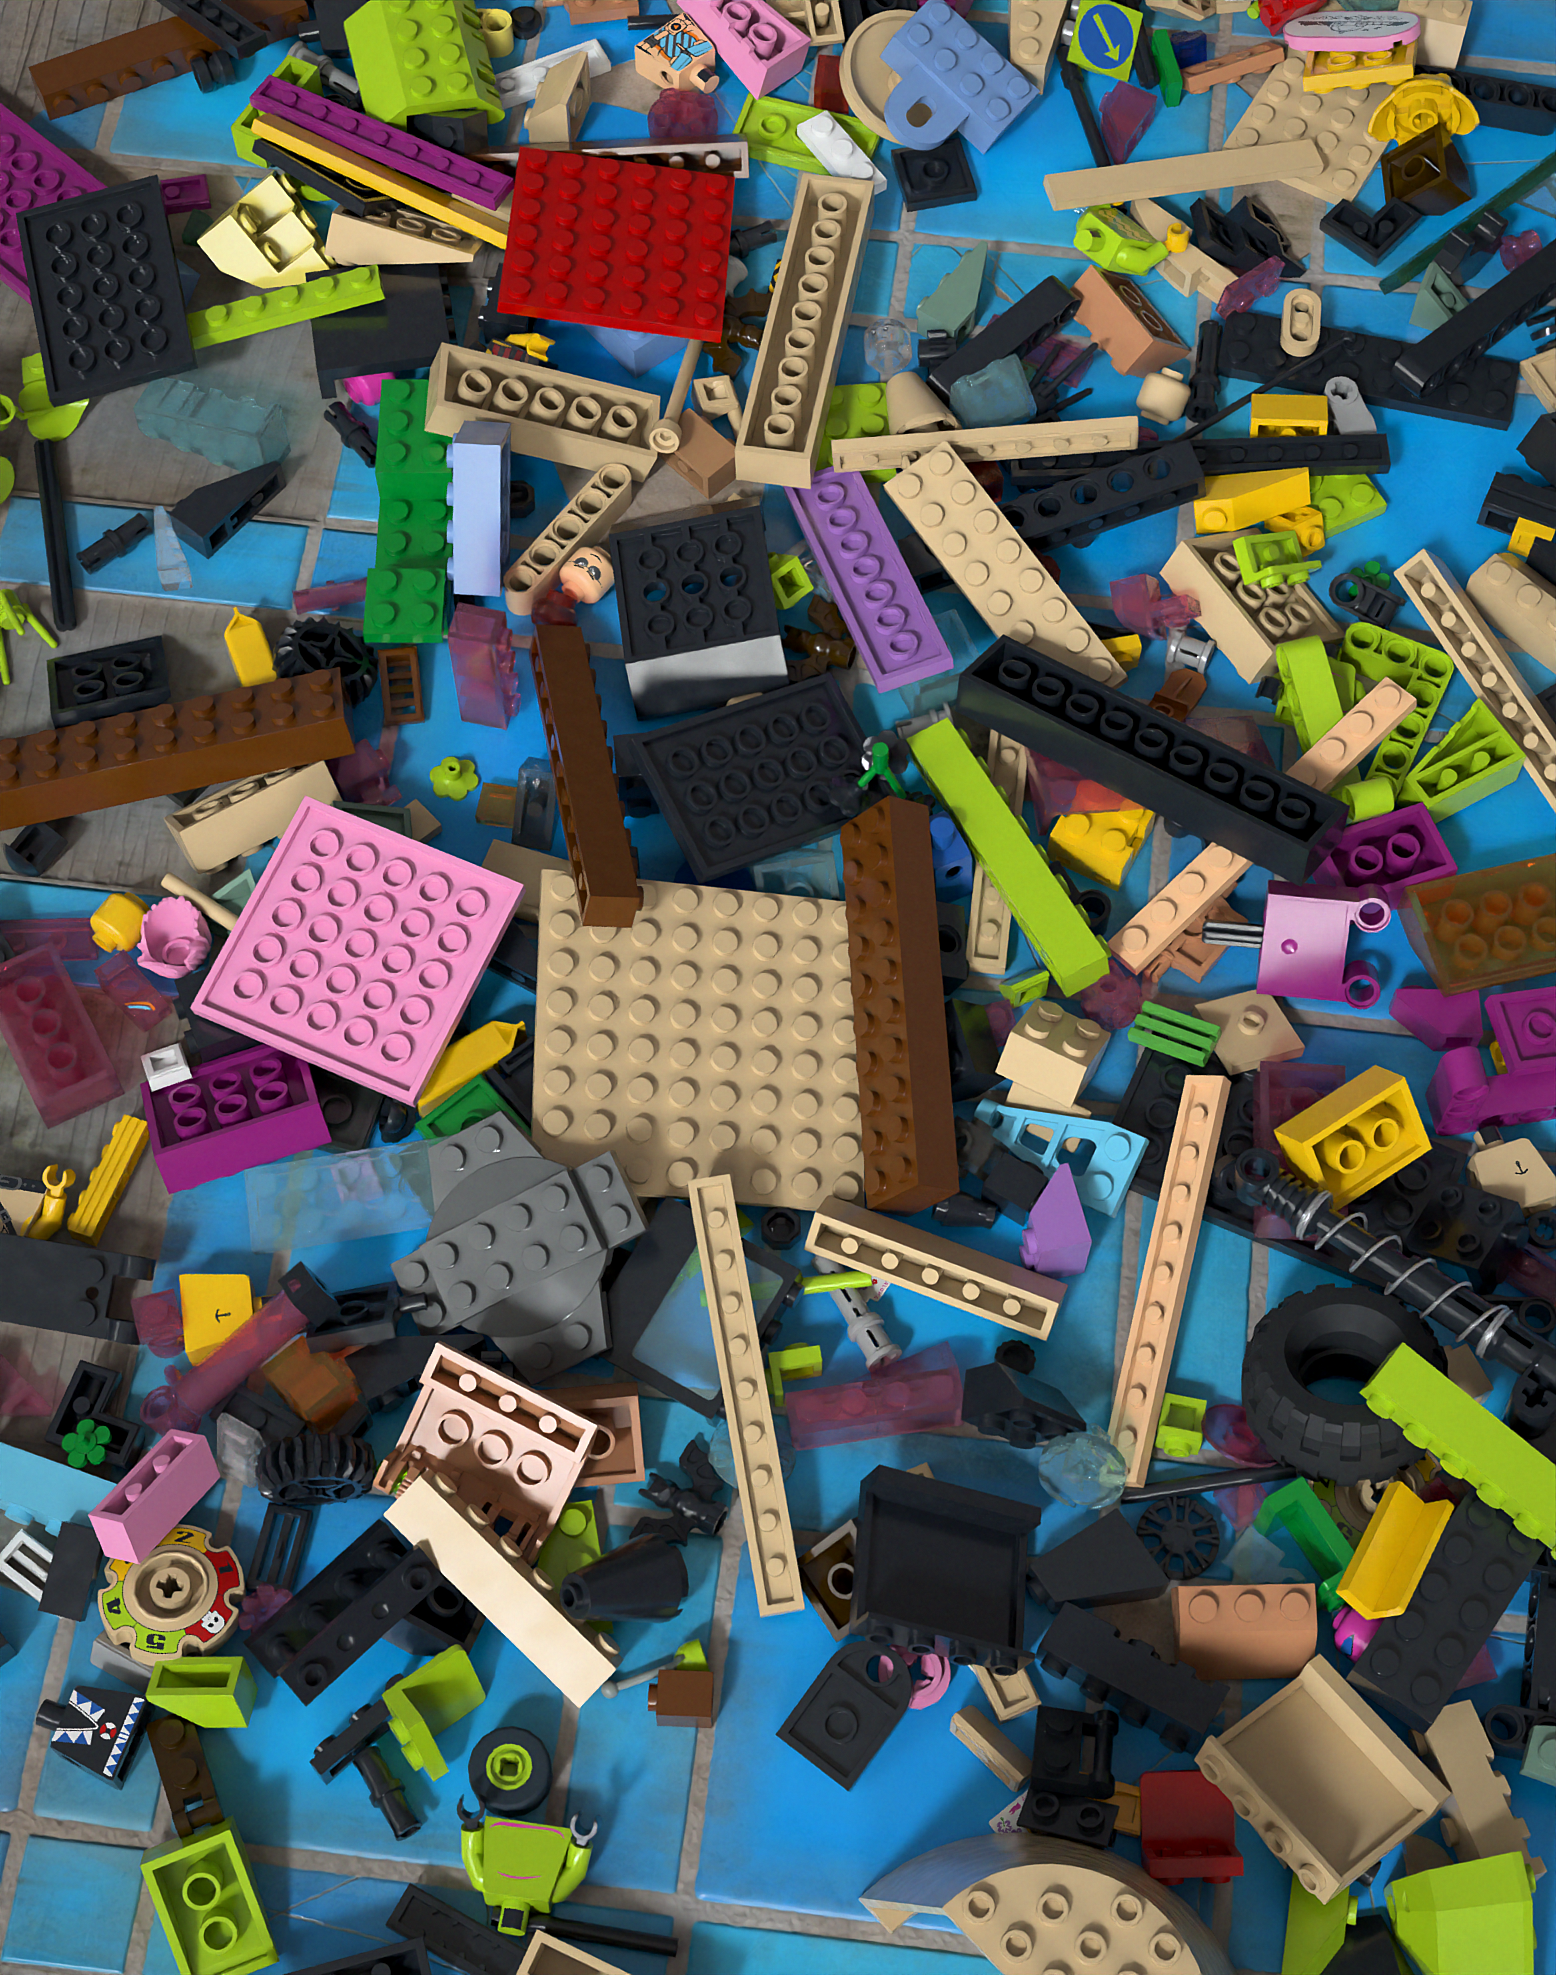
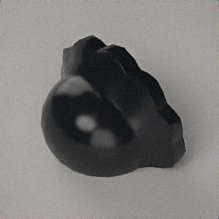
(396, 1120)

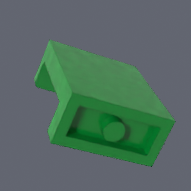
(1313, 1532)

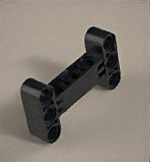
(1539, 1667)

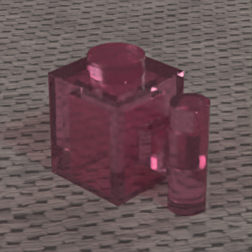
(363, 776)

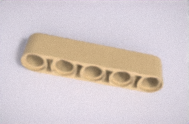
(606, 496)

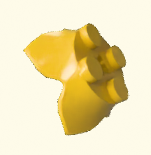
(1419, 106)

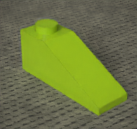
(1315, 1929)

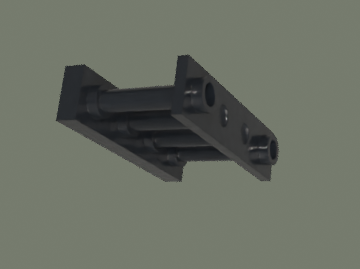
(343, 1611)

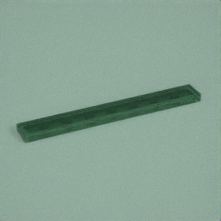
(1498, 203)

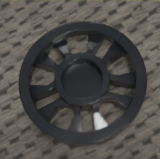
(1179, 1536)

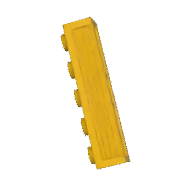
(108, 1180)

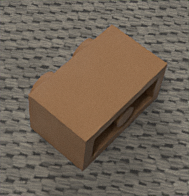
(702, 455)

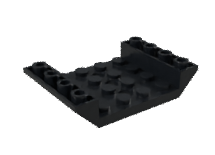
(702, 645)

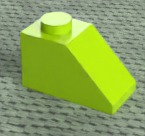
(205, 1690)

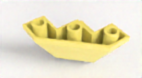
(267, 237)

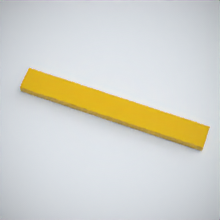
(381, 179)

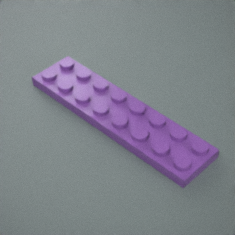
(869, 580)

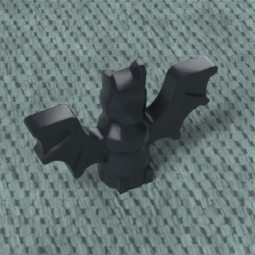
(690, 1506)

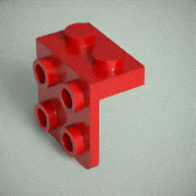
(1186, 1828)

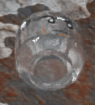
(887, 346)

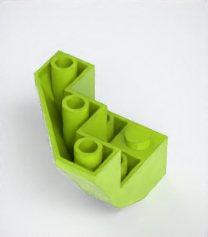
(1467, 1917)

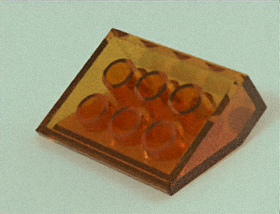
(1484, 925)

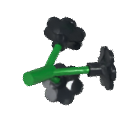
(882, 758)

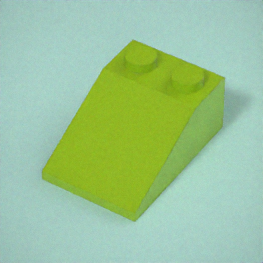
(210, 1902)

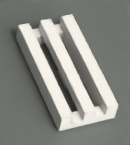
(12, 1551)

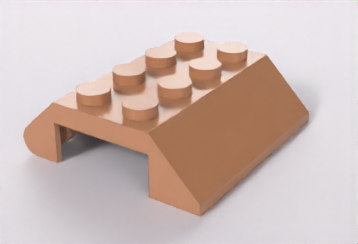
(496, 1442)

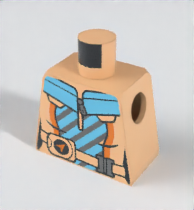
(678, 57)

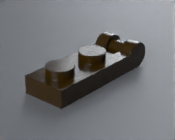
(184, 1773)

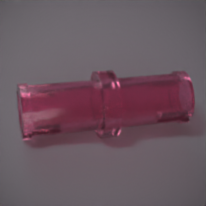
(330, 595)

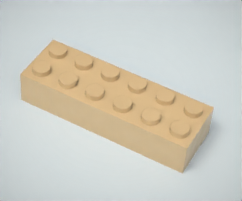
(548, 410)

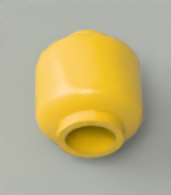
(119, 922)

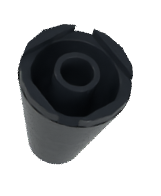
(629, 1584)

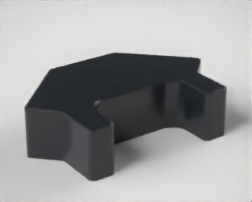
(1468, 253)

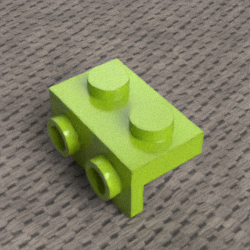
(1272, 559)

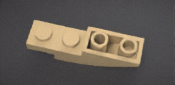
(1183, 270)

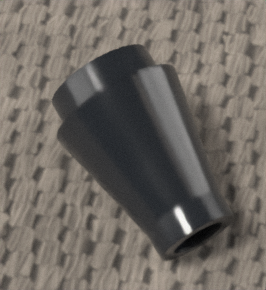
(964, 1211)

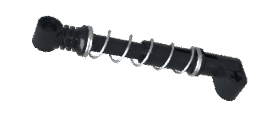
(1492, 1331)

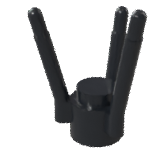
(1046, 393)

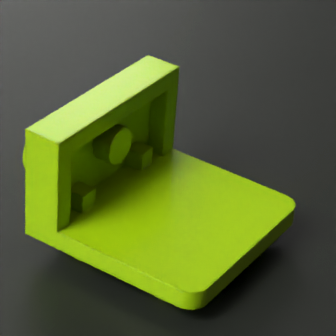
(430, 1703)

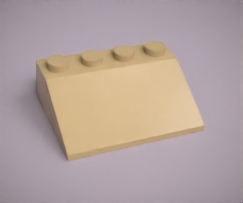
(1243, 618)

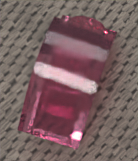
(1142, 611)

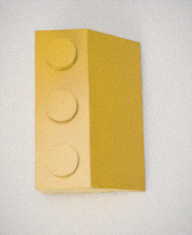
(1355, 1136)

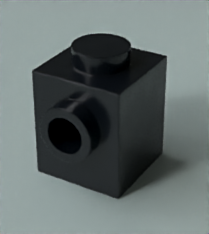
(1014, 1188)

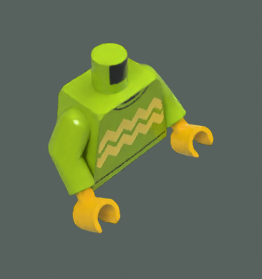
(1121, 244)

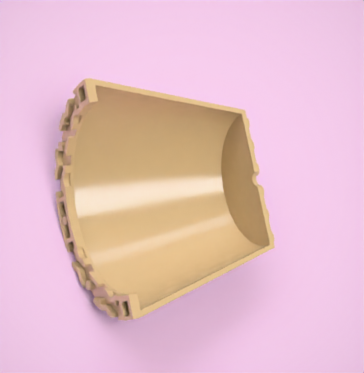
(1051, 1908)

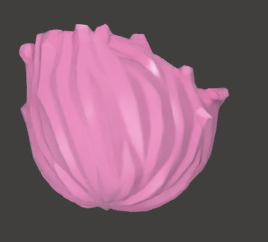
(174, 938)

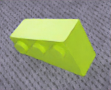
(1464, 766)

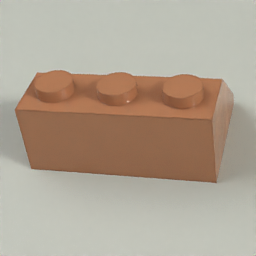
(1125, 323)
(618, 1442)
(1245, 1630)

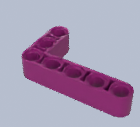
(1468, 1100)

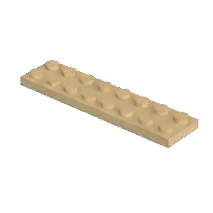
(995, 564)

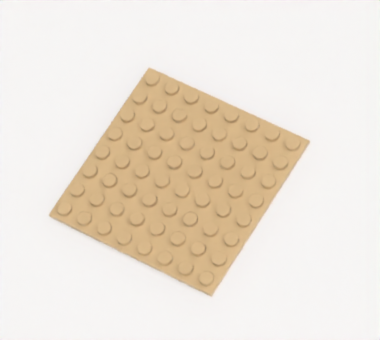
(700, 1043)

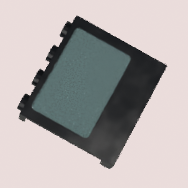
(663, 1314)

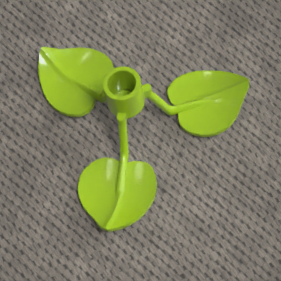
(42, 421)

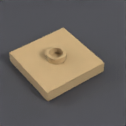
(1251, 1030)

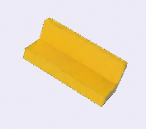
(1393, 1552)

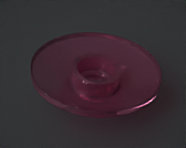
(1230, 1435)

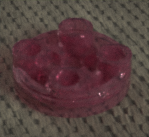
(682, 115)

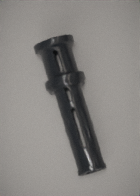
(1204, 383)

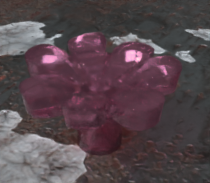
(262, 1606)

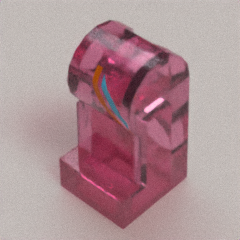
(132, 991)

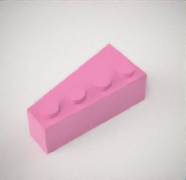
(751, 40)

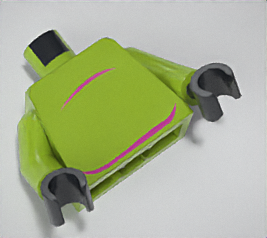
(1348, 688)
(523, 1863)

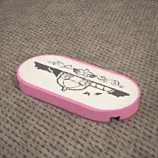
(1351, 30)

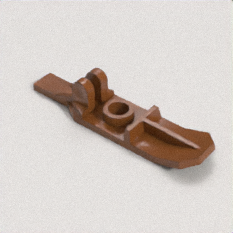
(1180, 694)

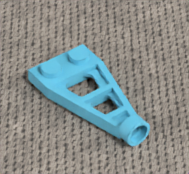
(1112, 1163)

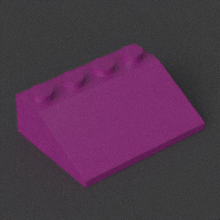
(233, 1116)

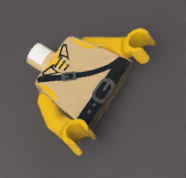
(34, 1206)

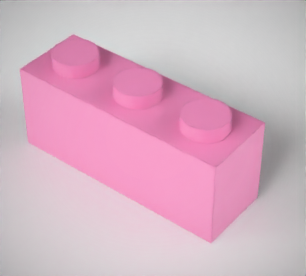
(154, 1496)

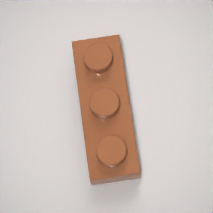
(1231, 66)

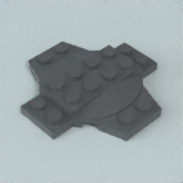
(520, 1246)

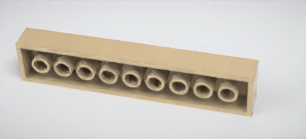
(805, 332)

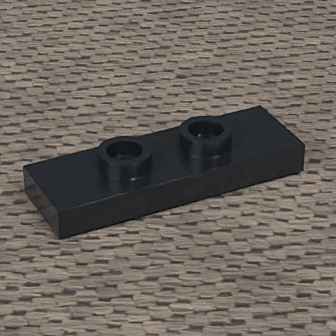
(454, 1935)

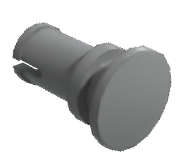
(914, 725)

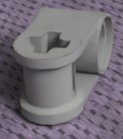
(1347, 409)

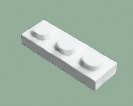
(838, 151)

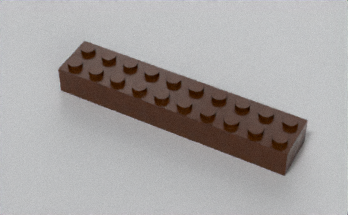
(175, 748)
(898, 1009)

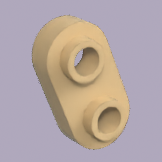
(1300, 329)

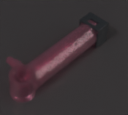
(191, 1395)

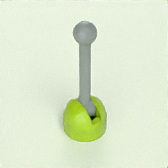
(687, 1657)

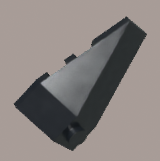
(438, 1623)

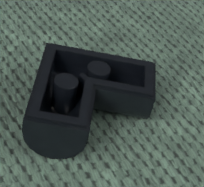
(1367, 236)
(90, 1398)

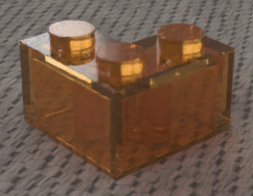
(312, 1385)

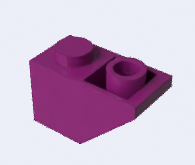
(1437, 1020)

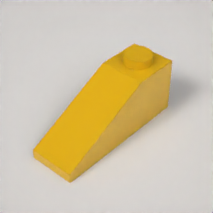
(1249, 498)

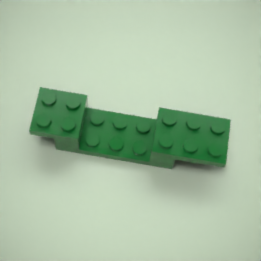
(409, 585)

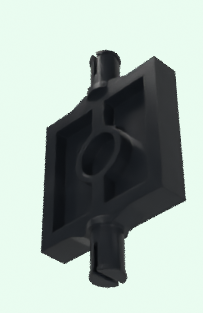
(365, 1316)

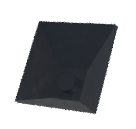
(107, 681)

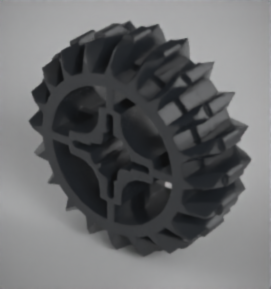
(325, 646)
(316, 1469)

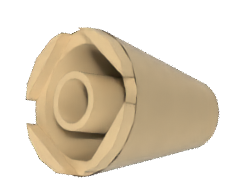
(915, 407)

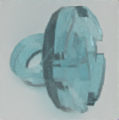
(1083, 1469)

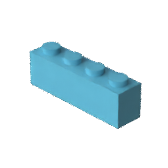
(47, 1490)

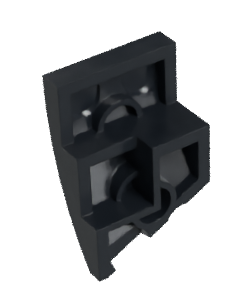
(1242, 236)

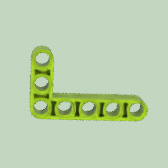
(1410, 674)
(1315, 712)

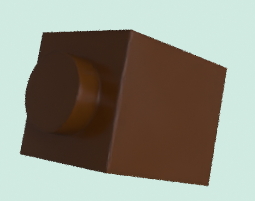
(682, 1698)

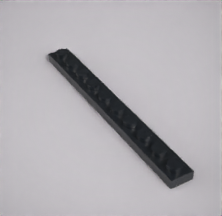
(1321, 454)

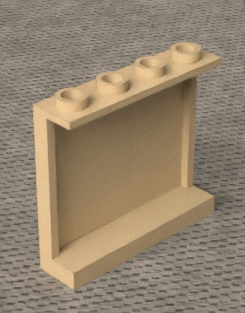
(1322, 1779)

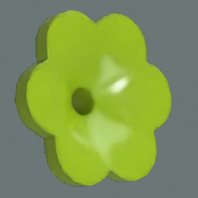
(454, 778)

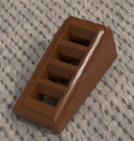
(395, 658)

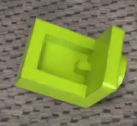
(793, 1363)
(1180, 1425)

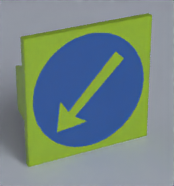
(1105, 38)

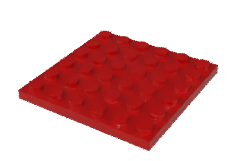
(618, 245)

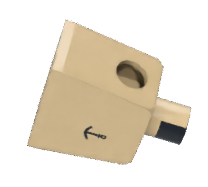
(1512, 1172)

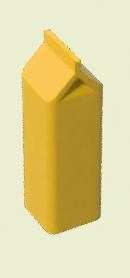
(249, 650)
(469, 1058)

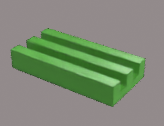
(1176, 1027)

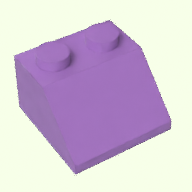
(1056, 1231)

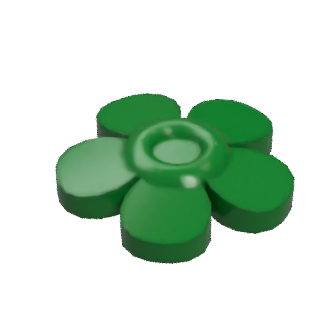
(1372, 575)
(87, 1444)

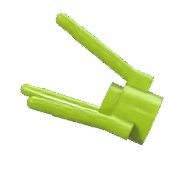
(12, 617)

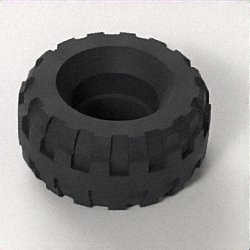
(1322, 1337)

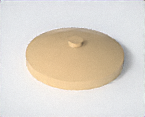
(868, 79)

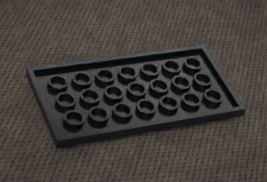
(1390, 1207)

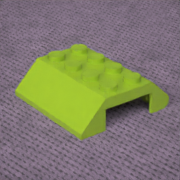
(421, 59)

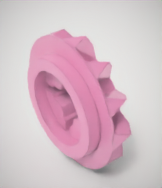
(932, 1666)

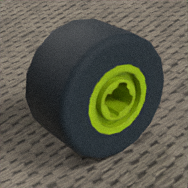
(518, 1786)

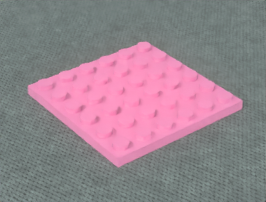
(359, 950)

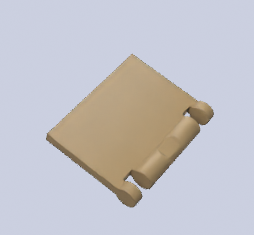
(523, 867)

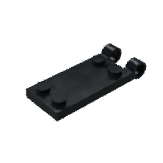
(49, 1281)

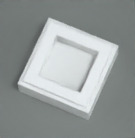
(166, 1066)

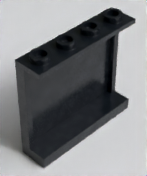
(388, 333)
(941, 1570)

